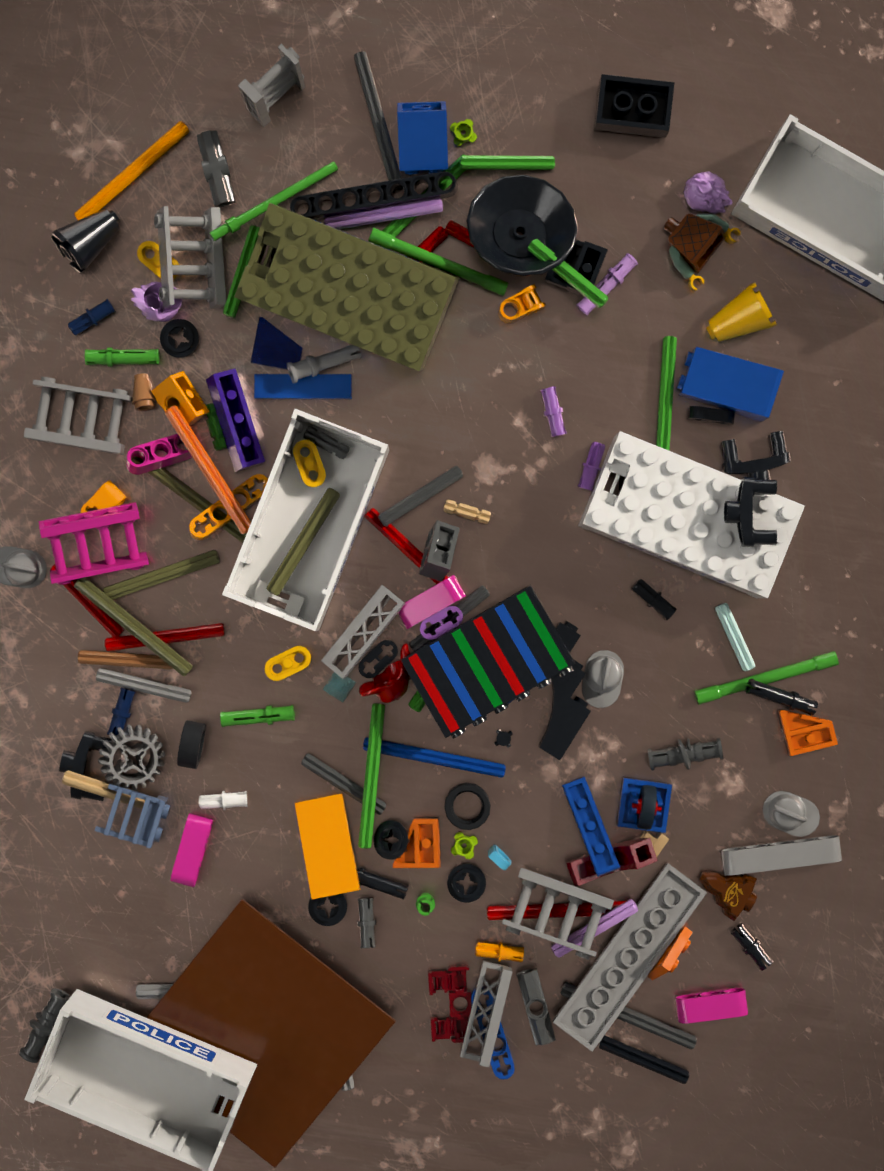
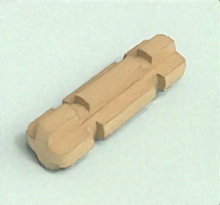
(467, 511)

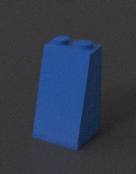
(730, 383)

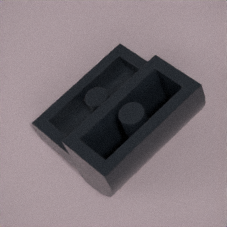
(585, 259)

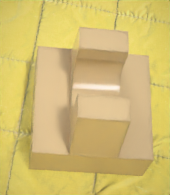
(658, 841)

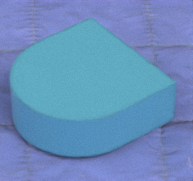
(499, 857)

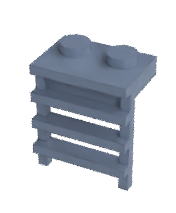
(149, 821)

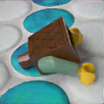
(695, 241)

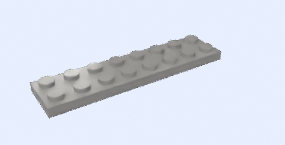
(629, 957)

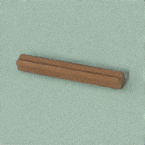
(122, 659)

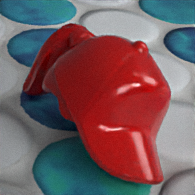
(391, 683)

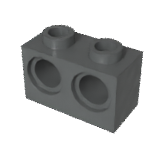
(439, 550)

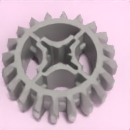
(125, 764)

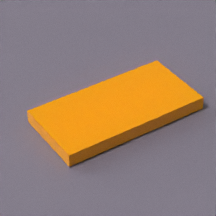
(327, 846)

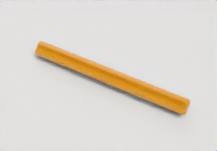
(131, 172)

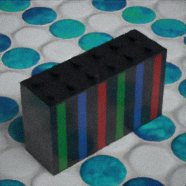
(488, 662)

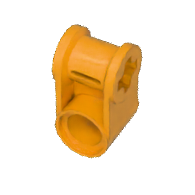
(525, 303)
(106, 496)

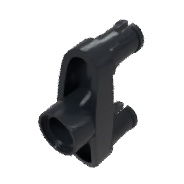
(756, 468)
(742, 512)
(77, 762)

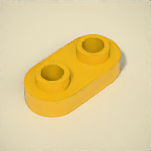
(153, 263)
(309, 463)
(288, 663)

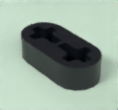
(711, 415)
(382, 662)

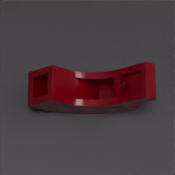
(630, 855)

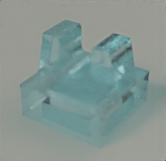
(339, 687)

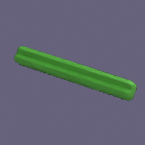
(507, 162)
(569, 274)
(232, 303)

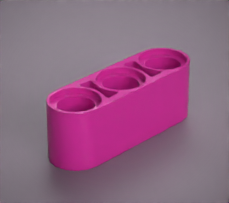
(151, 460)
(431, 601)
(191, 850)
(711, 1005)

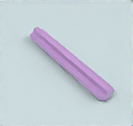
(606, 921)

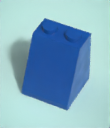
(422, 136)

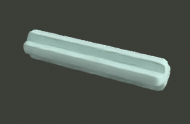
(735, 637)

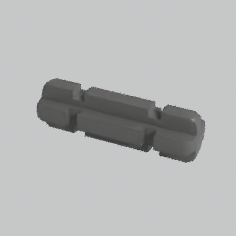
(326, 442)

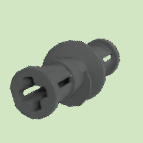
(685, 754)
(43, 1026)

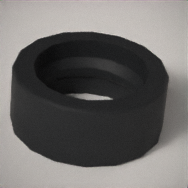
(191, 744)
(464, 824)

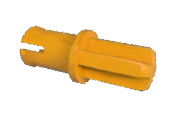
(499, 952)

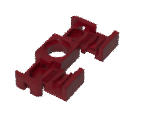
(450, 982)

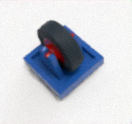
(644, 805)

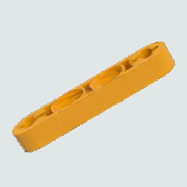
(201, 519)

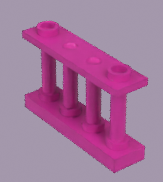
(101, 520)

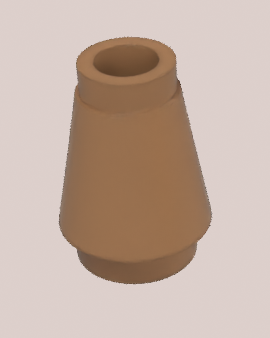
(142, 395)

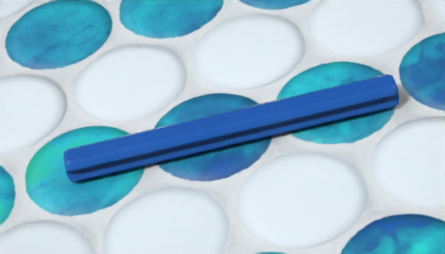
(440, 758)

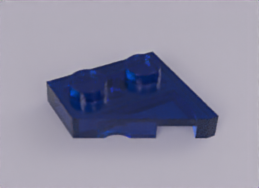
(273, 347)

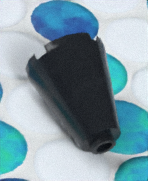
(86, 238)

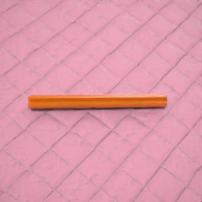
(208, 469)

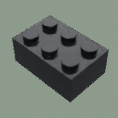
(634, 105)

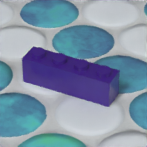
(235, 420)

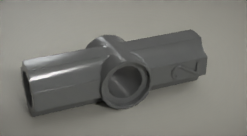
(215, 168)
(531, 992)

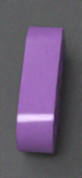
(437, 617)

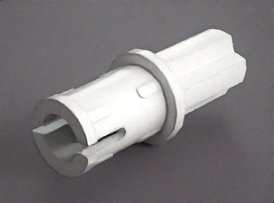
(223, 800)

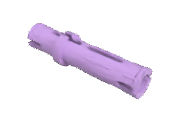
(614, 276)

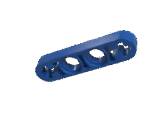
(507, 1058)

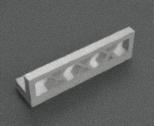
(359, 628)
(495, 1015)

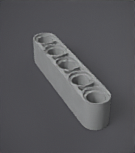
(781, 855)

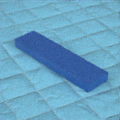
(318, 387)
(591, 827)

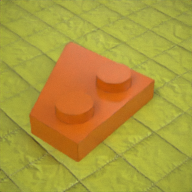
(806, 732)
(423, 845)
(668, 960)

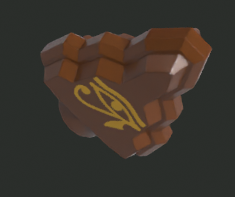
(731, 892)

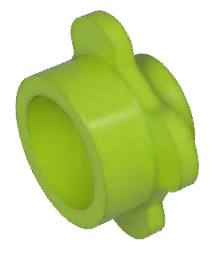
(467, 126)
(460, 839)

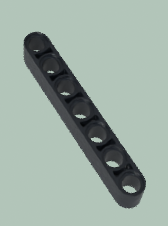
(386, 199)

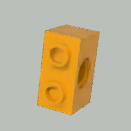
(179, 388)

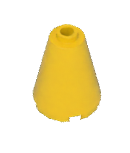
(741, 316)

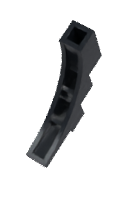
(566, 714)

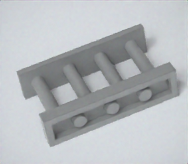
(272, 85)
(213, 269)
(63, 435)
(553, 889)

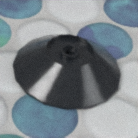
(523, 206)

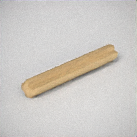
(96, 787)

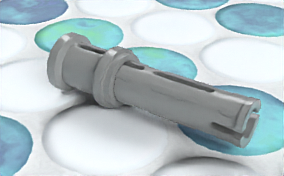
(313, 365)

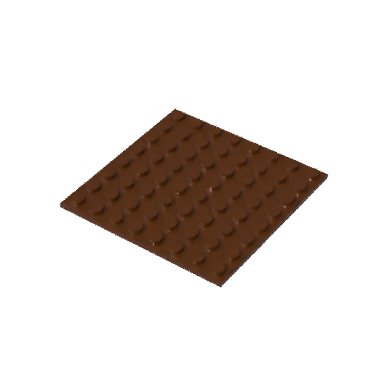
(278, 1008)

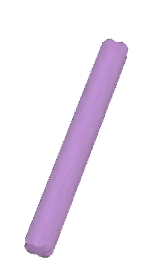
(385, 213)

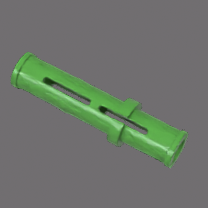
(115, 357)
(265, 715)

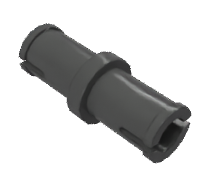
(366, 923)

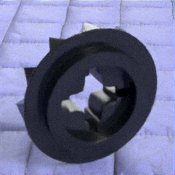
(173, 328)
(385, 848)
(474, 891)
(320, 915)

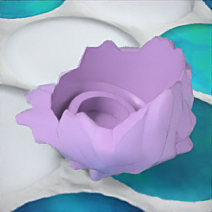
(707, 193)
(148, 302)

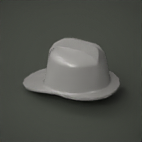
(21, 567)
(602, 679)
(791, 813)

